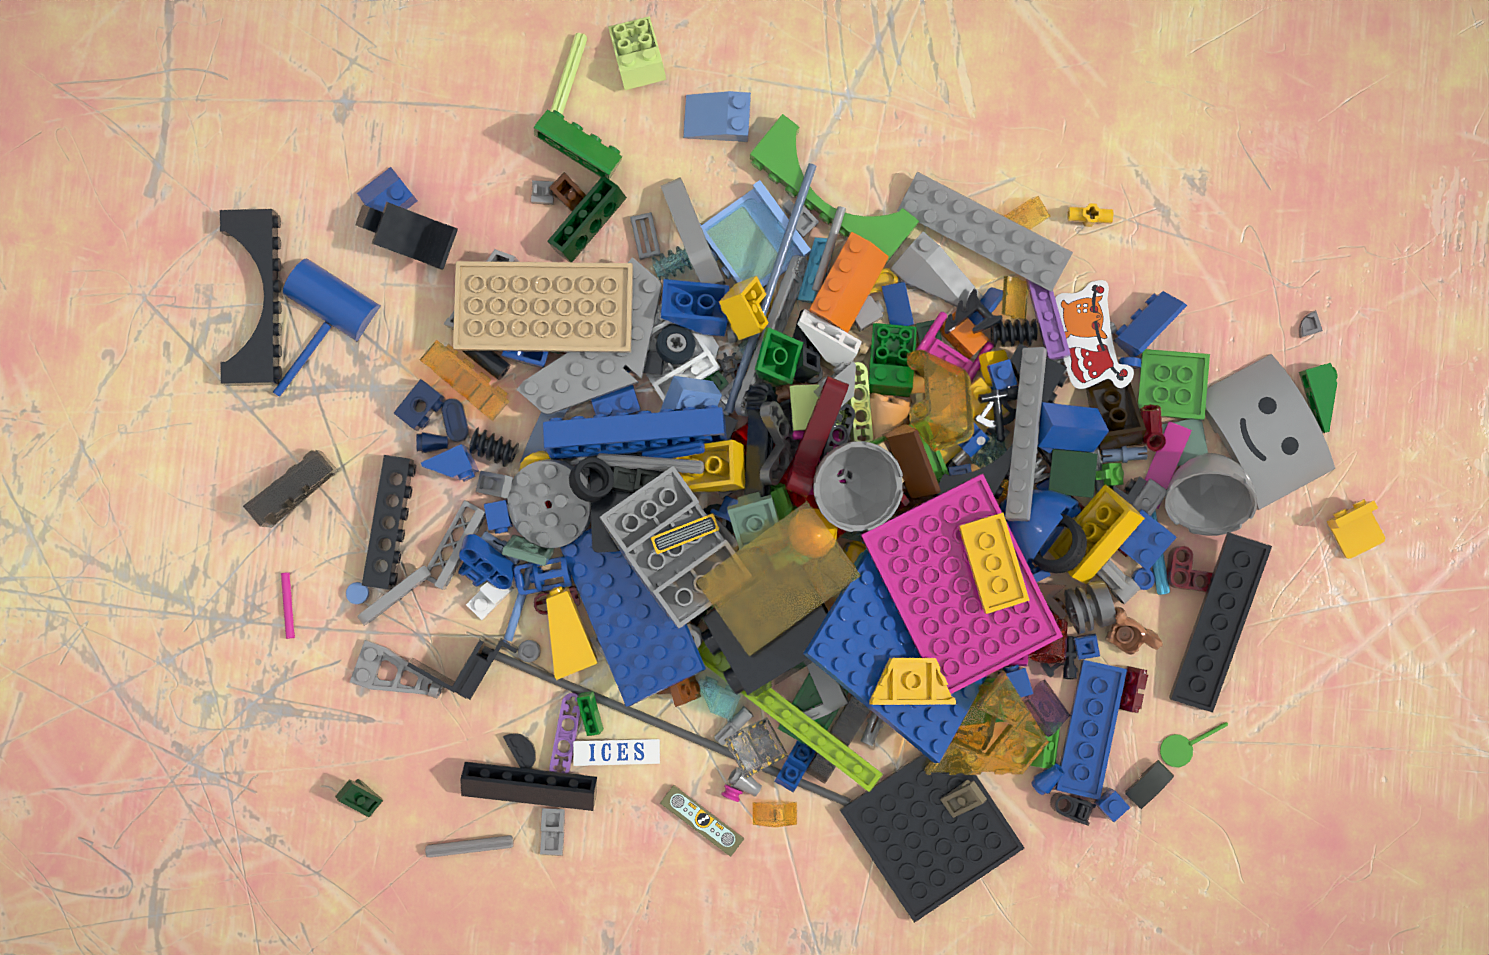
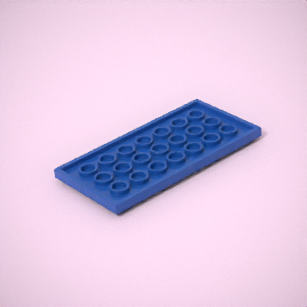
(633, 630)

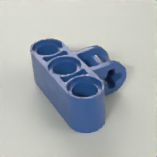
(485, 563)

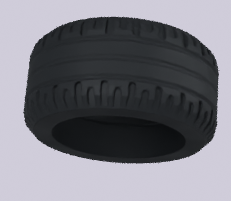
(1073, 556)

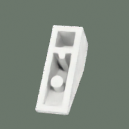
(830, 341)

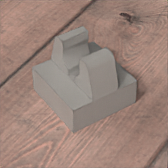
(541, 193)

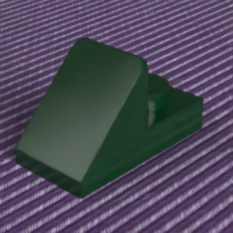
(359, 797)

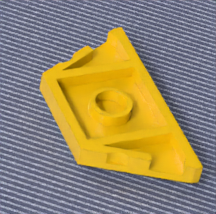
(911, 683)

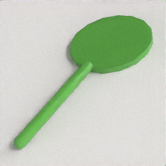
(1178, 750)

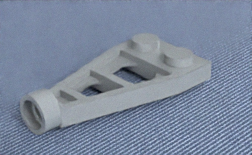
(369, 664)

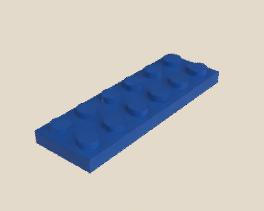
(1091, 729)

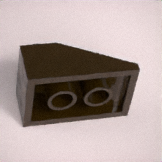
(1119, 413)

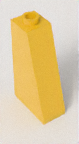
(569, 639)

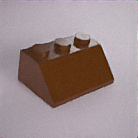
(909, 452)

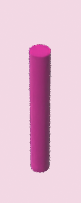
(287, 605)

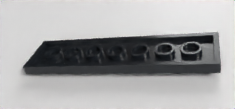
(1220, 622)

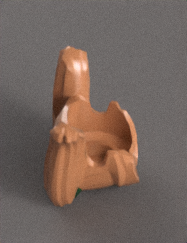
(1135, 634)

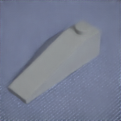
(933, 271)

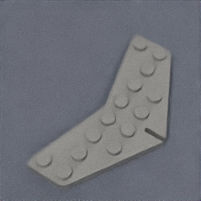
(589, 375)

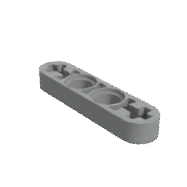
(394, 595)

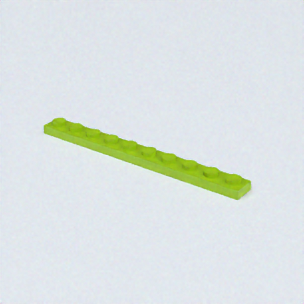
(803, 727)

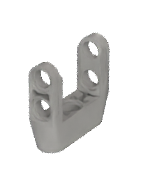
(830, 691)

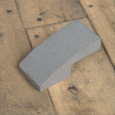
(552, 832)

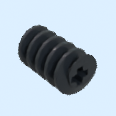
(1015, 332)
(493, 448)

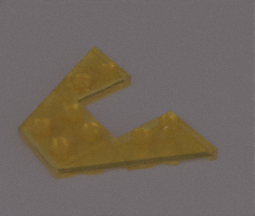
(1014, 747)

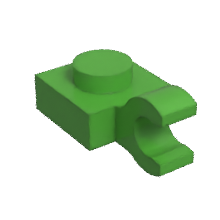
(1111, 474)

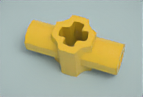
(1100, 215)

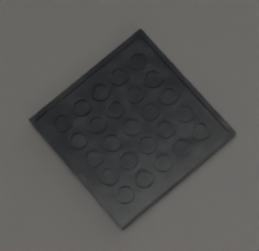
(920, 844)

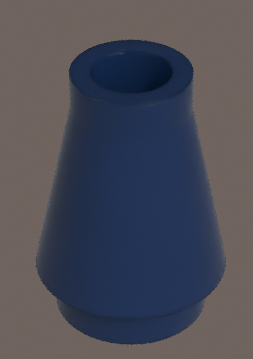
(430, 442)

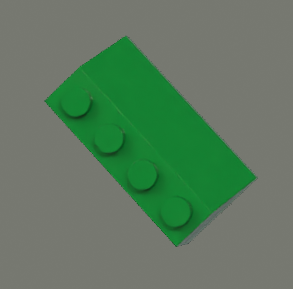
(577, 144)

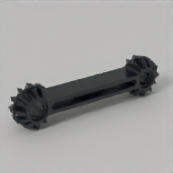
(758, 438)

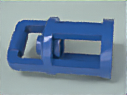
(538, 577)

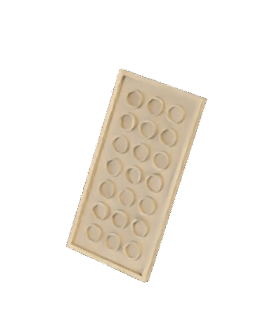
(543, 306)

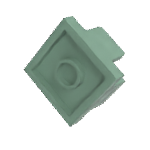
(752, 517)

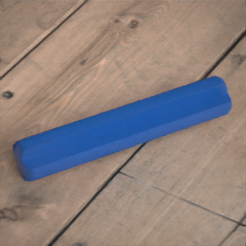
(676, 451)

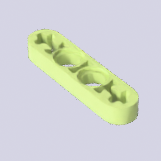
(863, 405)

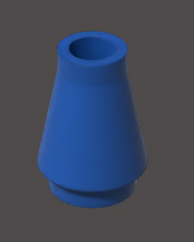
(1047, 779)

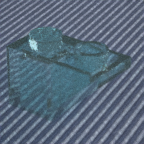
(719, 699)

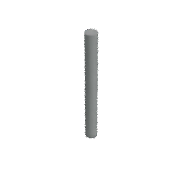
(828, 248)

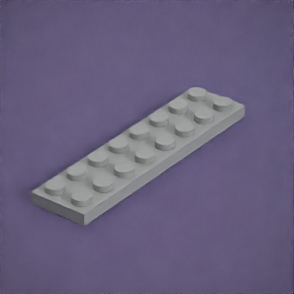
(985, 231)

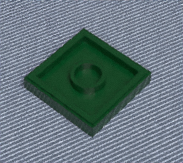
(1073, 473)

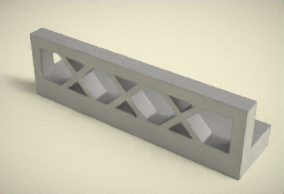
(454, 561)

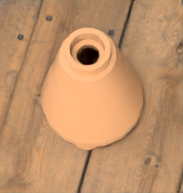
(887, 414)

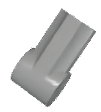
(1121, 586)

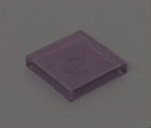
(1046, 708)

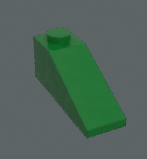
(1320, 390)

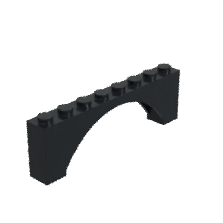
(259, 358)
(999, 470)

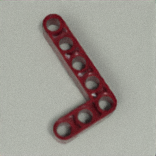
(803, 466)

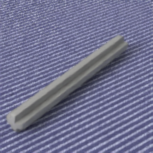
(652, 463)

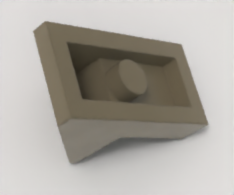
(963, 798)

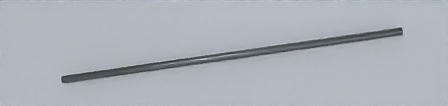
(654, 721)

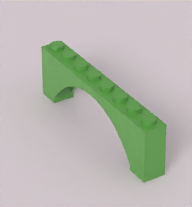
(779, 158)

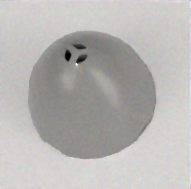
(869, 493)
(1211, 495)

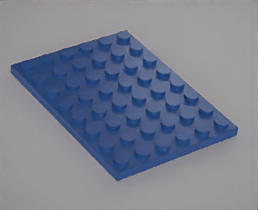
(855, 647)

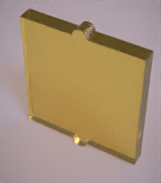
(1014, 298)

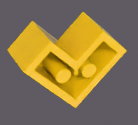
(743, 308)

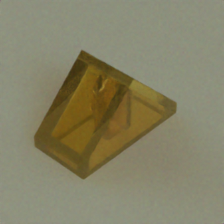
(774, 814)

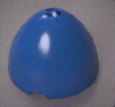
(1044, 517)

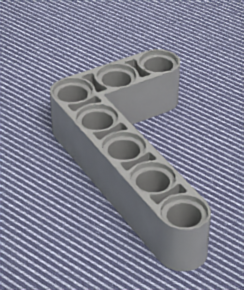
(691, 233)

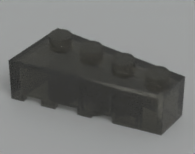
(290, 489)

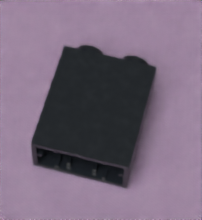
(771, 662)

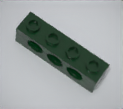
(587, 219)

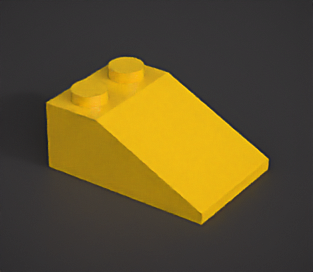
(722, 468)

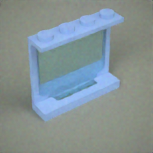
(749, 236)

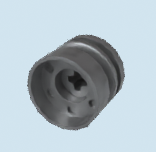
(1085, 608)

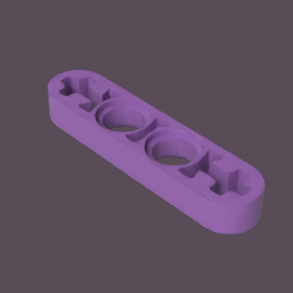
(562, 734)

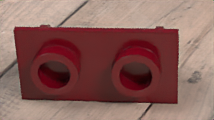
(1134, 680)

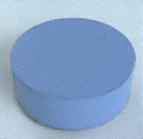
(357, 593)

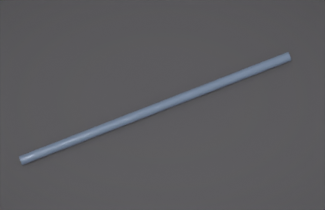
(771, 284)

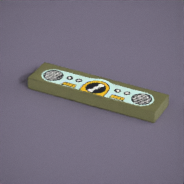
(702, 820)

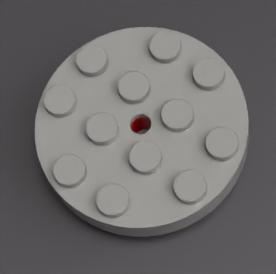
(545, 506)

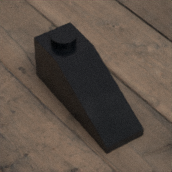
(809, 359)

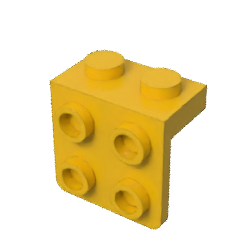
(1356, 529)

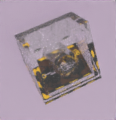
(756, 747)

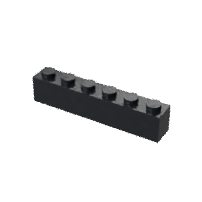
(528, 786)

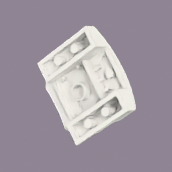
(698, 366)

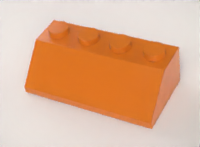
(849, 282)

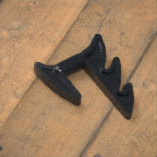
(973, 305)

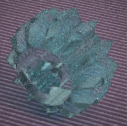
(989, 452)

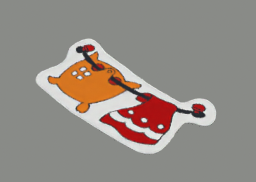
(1090, 338)

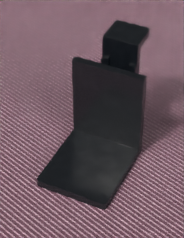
(409, 233)
(471, 673)

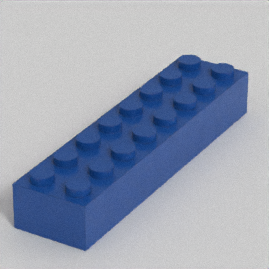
(632, 432)

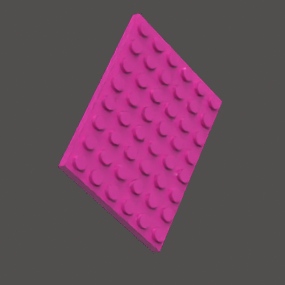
(936, 592)

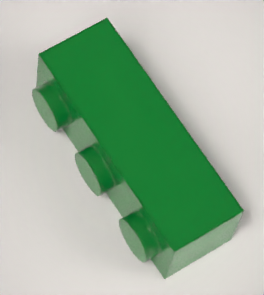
(590, 713)

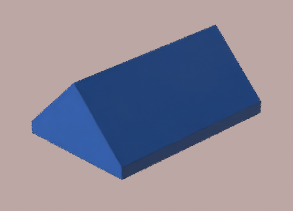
(1070, 427)

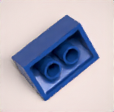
(1148, 323)

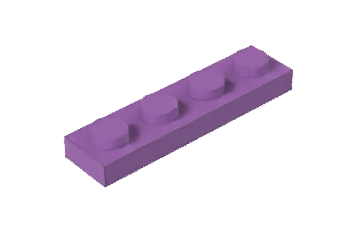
(1048, 321)

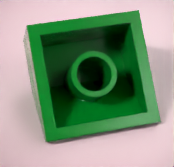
(778, 357)

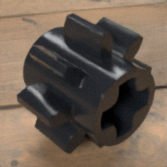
(726, 359)

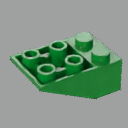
(888, 359)

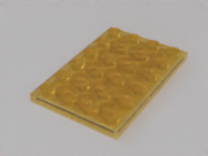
(778, 578)

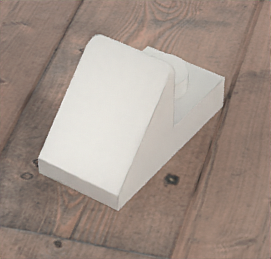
(487, 599)

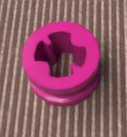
(731, 793)

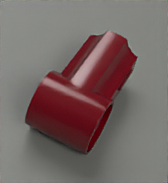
(1153, 423)

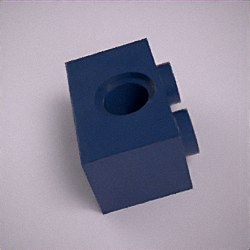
(407, 409)

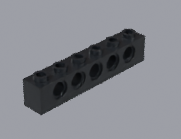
(390, 467)

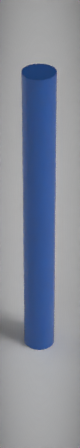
(298, 364)

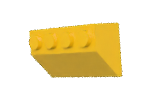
(1107, 524)

